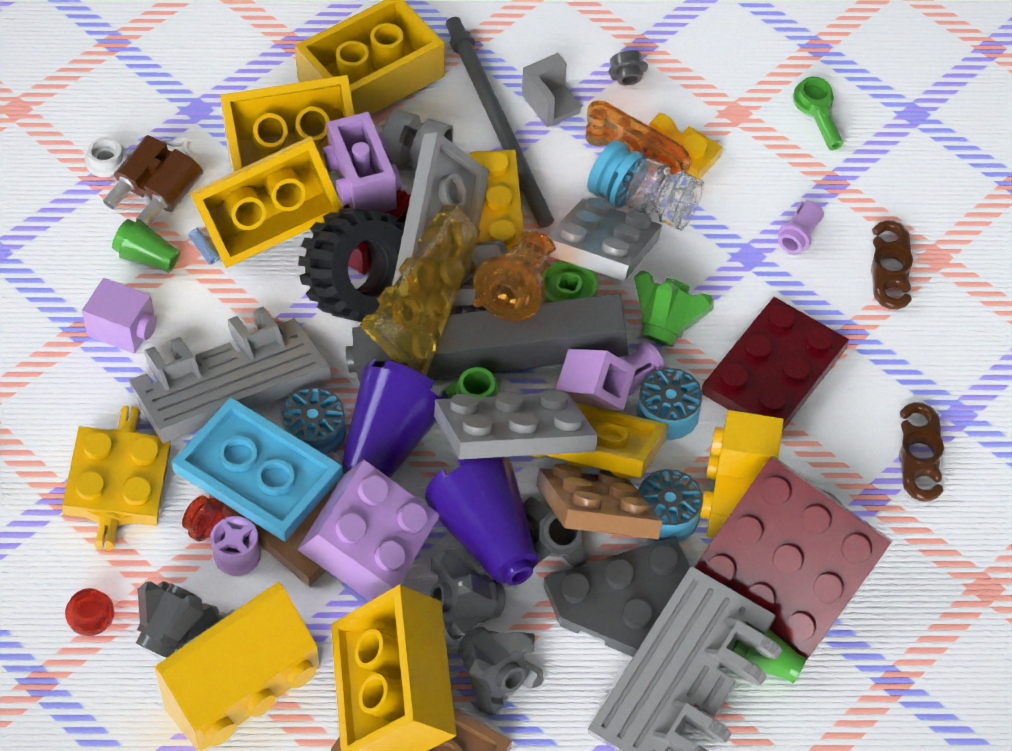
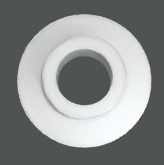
(104, 156)

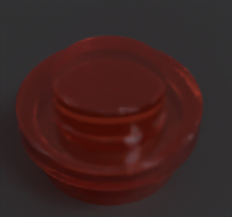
(202, 516)
(89, 612)

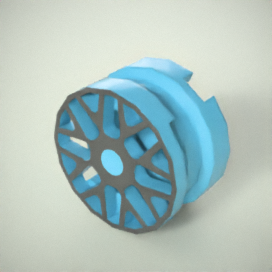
(614, 172)
(680, 396)
(315, 409)
(673, 503)

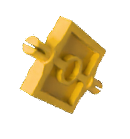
(116, 477)

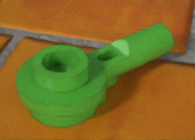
(815, 98)

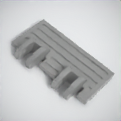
(257, 375)
(681, 670)

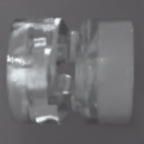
(667, 194)

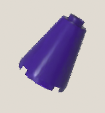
(389, 416)
(486, 516)

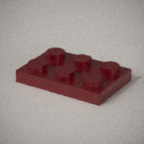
(775, 363)

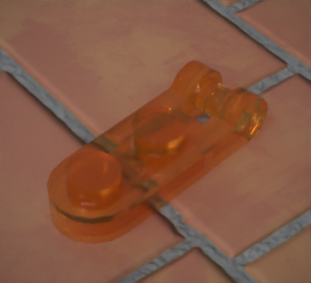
(610, 124)

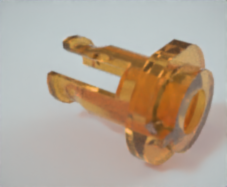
(513, 281)

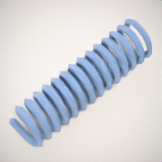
(200, 247)

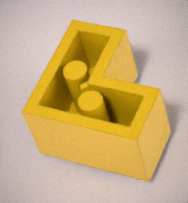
(736, 460)

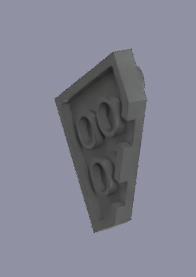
(618, 594)

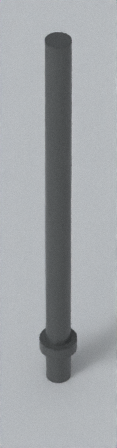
(463, 44)

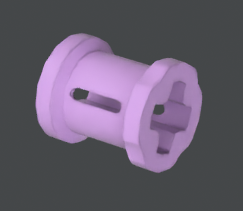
(646, 361)

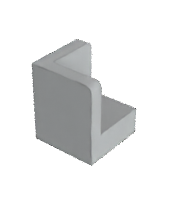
(546, 90)

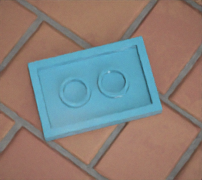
(257, 469)

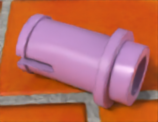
(796, 234)

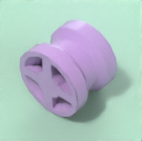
(238, 534)

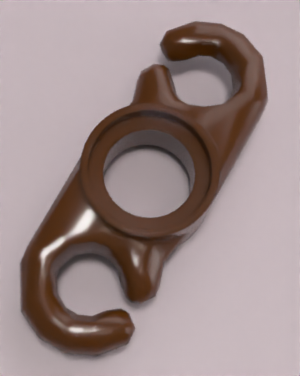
(883, 278)
(914, 467)

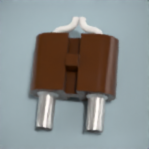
(156, 173)

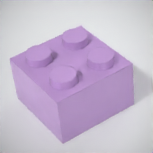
(369, 531)

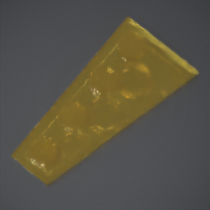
(420, 301)

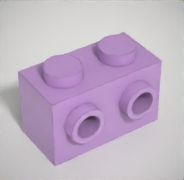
(362, 164)

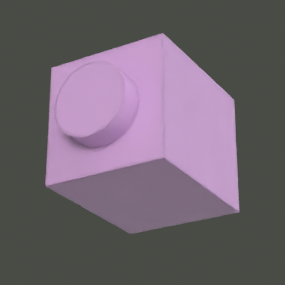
(119, 315)
(596, 378)

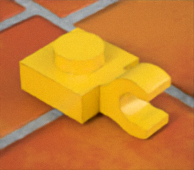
(700, 148)

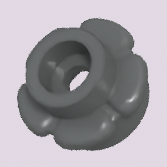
(627, 67)

